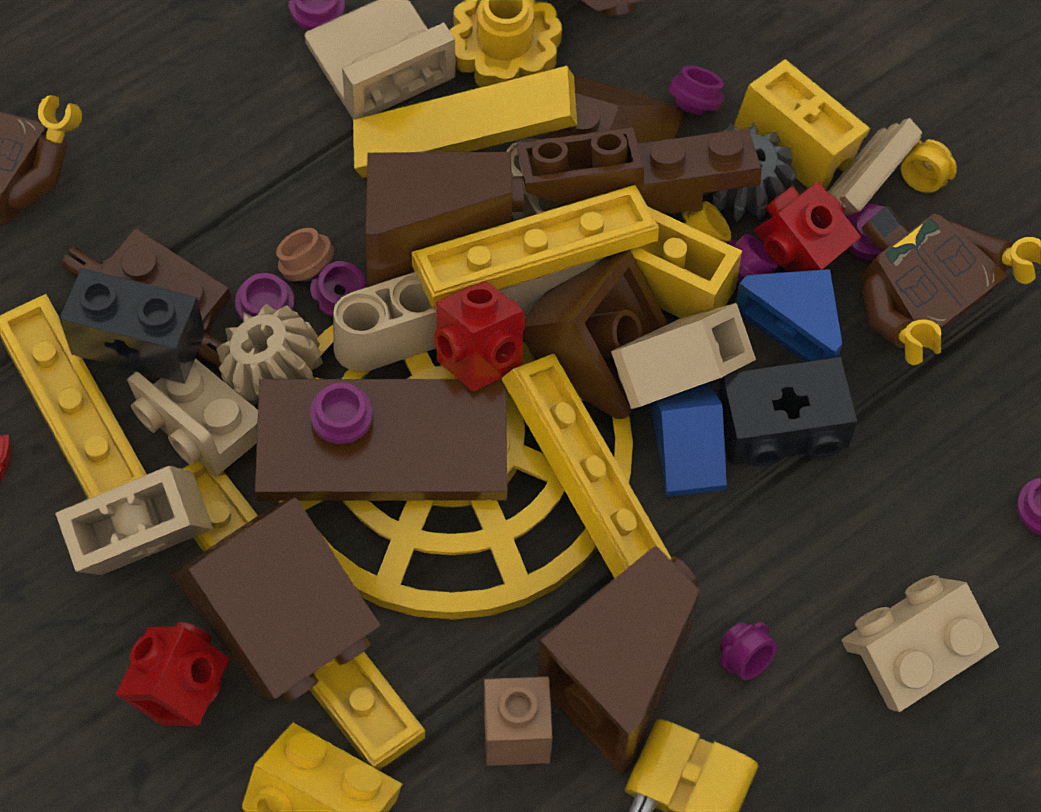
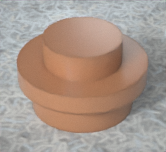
(304, 254)

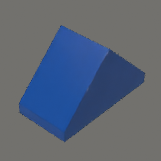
(794, 311)
(690, 441)

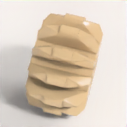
(268, 347)

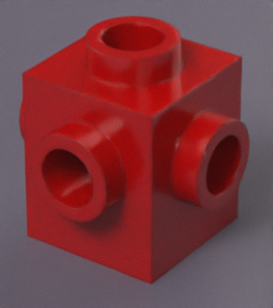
(806, 229)
(479, 335)
(173, 674)

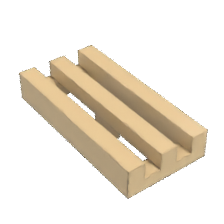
(874, 165)

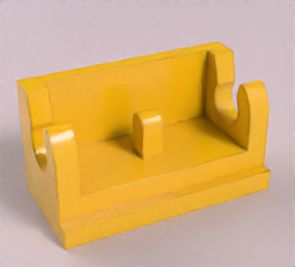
(806, 120)

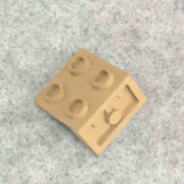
(382, 55)

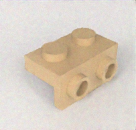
(921, 640)

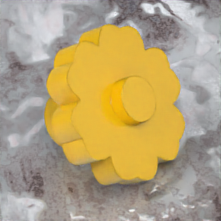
(505, 39)

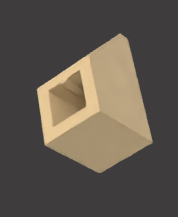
(683, 355)

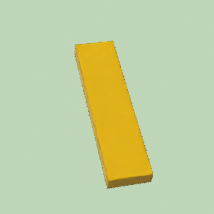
(471, 118)
(537, 244)
(68, 398)
(582, 462)

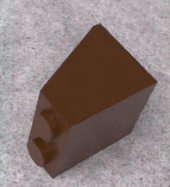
(431, 200)
(278, 601)
(620, 653)

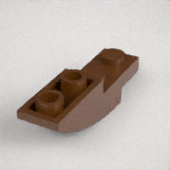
(666, 172)

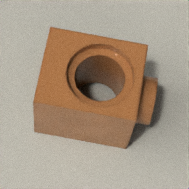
(517, 721)

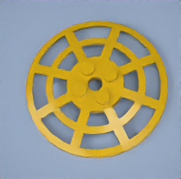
(496, 531)

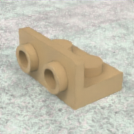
(201, 417)

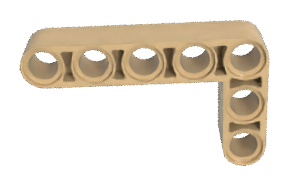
(396, 317)

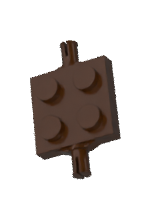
(153, 264)

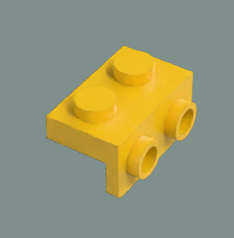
(315, 776)

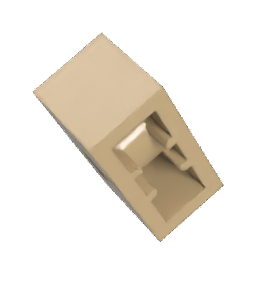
(134, 521)

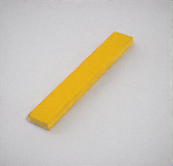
(352, 693)

